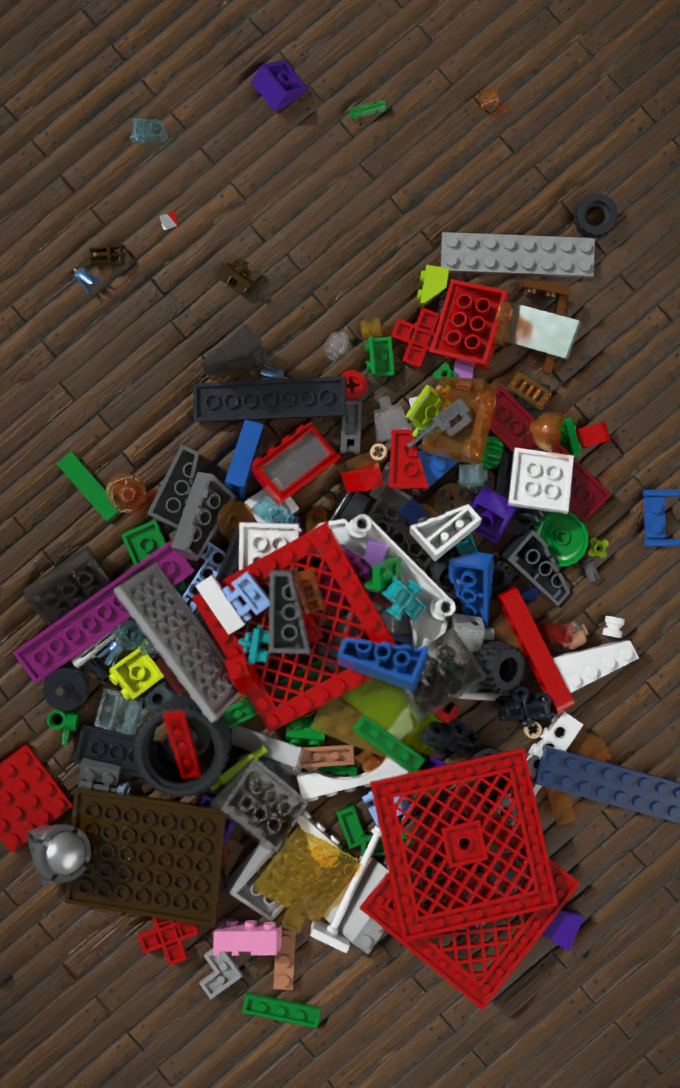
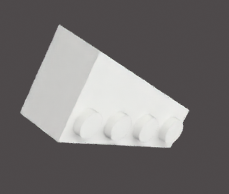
(592, 663)

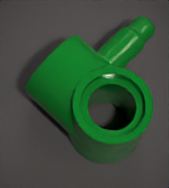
(70, 723)

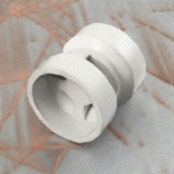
(614, 625)

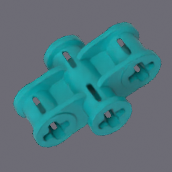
(404, 600)

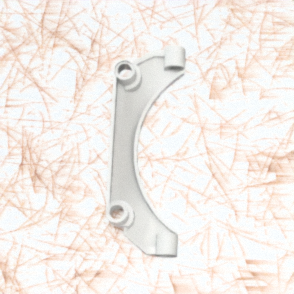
(431, 621)

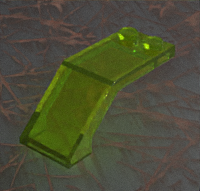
(387, 708)

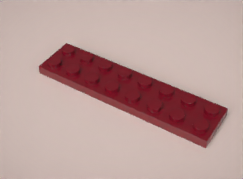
(512, 427)

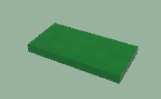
(144, 541)

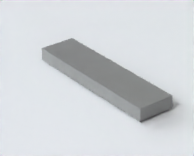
(276, 748)

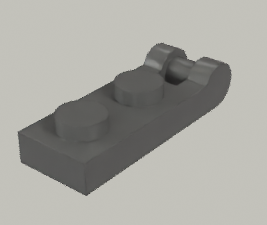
(351, 428)

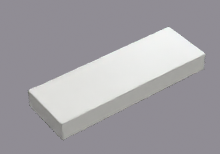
(224, 610)

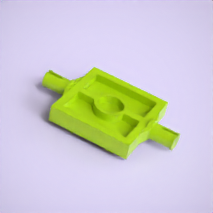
(424, 409)
(224, 778)

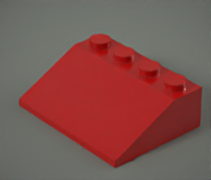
(468, 324)

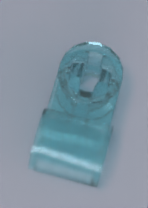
(144, 130)
(269, 511)

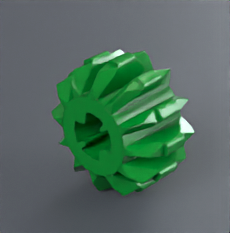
(492, 453)

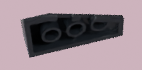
(533, 561)

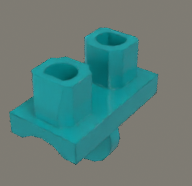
(256, 653)

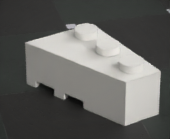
(444, 532)

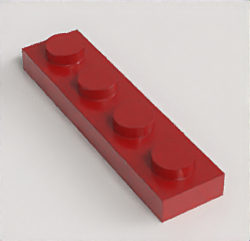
(182, 744)

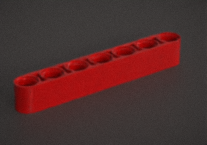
(535, 649)

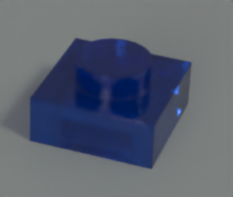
(411, 512)
(530, 594)

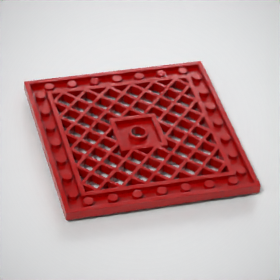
(361, 604)
(489, 909)
(479, 990)

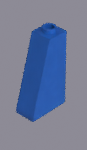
(245, 453)

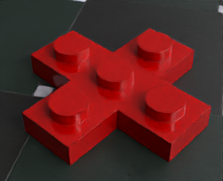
(418, 336)
(169, 936)

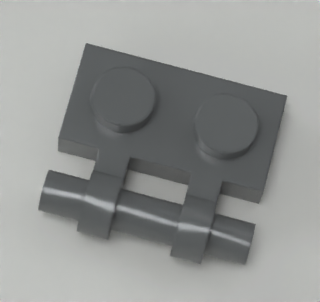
(99, 772)

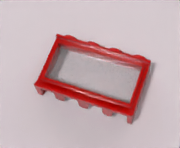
(293, 463)

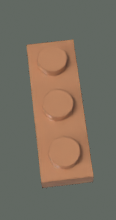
(327, 756)
(285, 961)

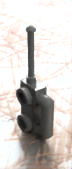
(443, 420)

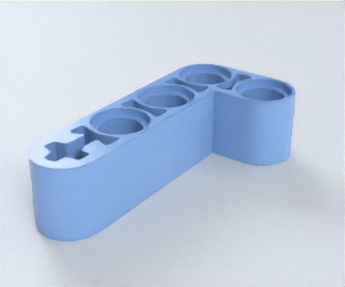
(209, 564)

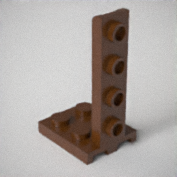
(548, 292)

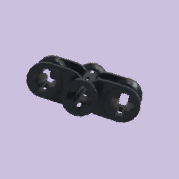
(526, 706)
(447, 738)

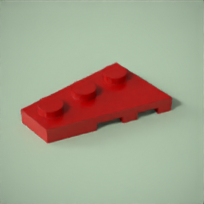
(405, 464)

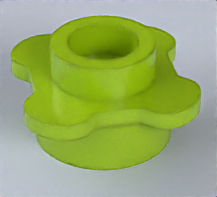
(594, 543)

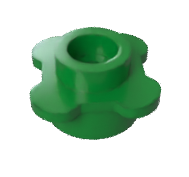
(445, 369)

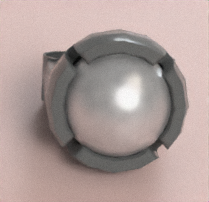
(58, 852)

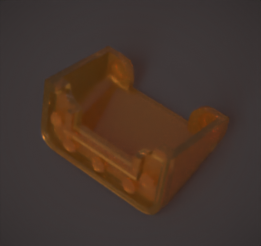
(470, 442)

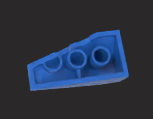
(473, 583)

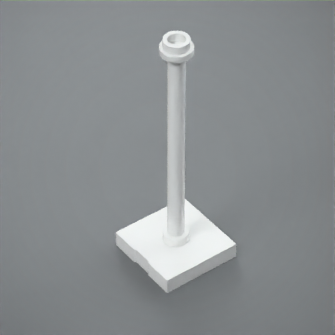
(330, 933)

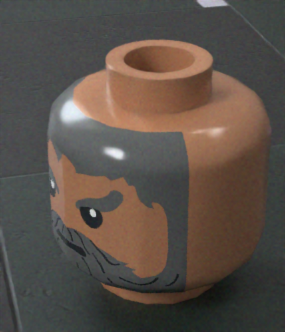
(578, 636)

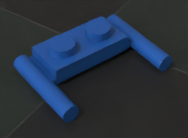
(655, 518)

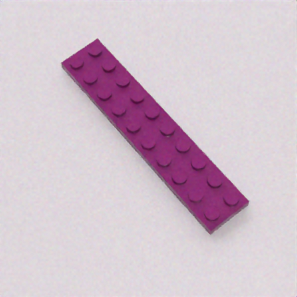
(92, 618)

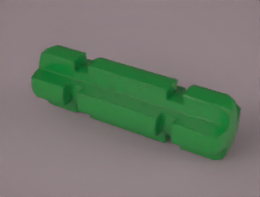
(367, 109)
(340, 770)

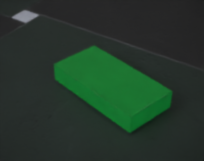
(351, 826)

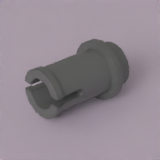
(590, 569)

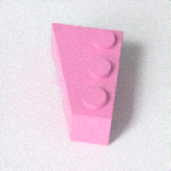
(247, 937)

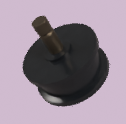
(66, 688)

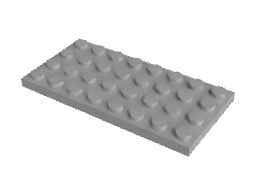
(179, 639)

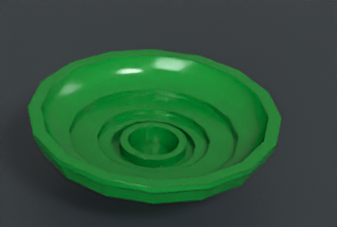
(564, 536)

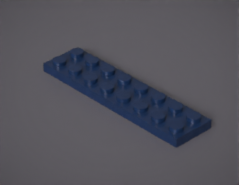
(609, 783)

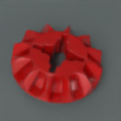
(358, 379)

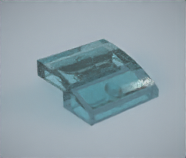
(117, 713)

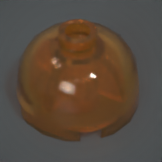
(547, 430)
(125, 492)

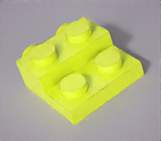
(135, 675)

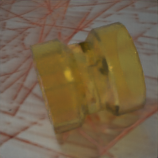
(368, 328)

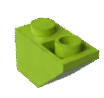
(434, 284)

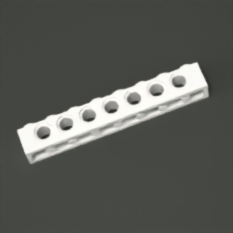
(571, 728)

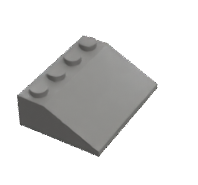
(244, 877)
(356, 924)

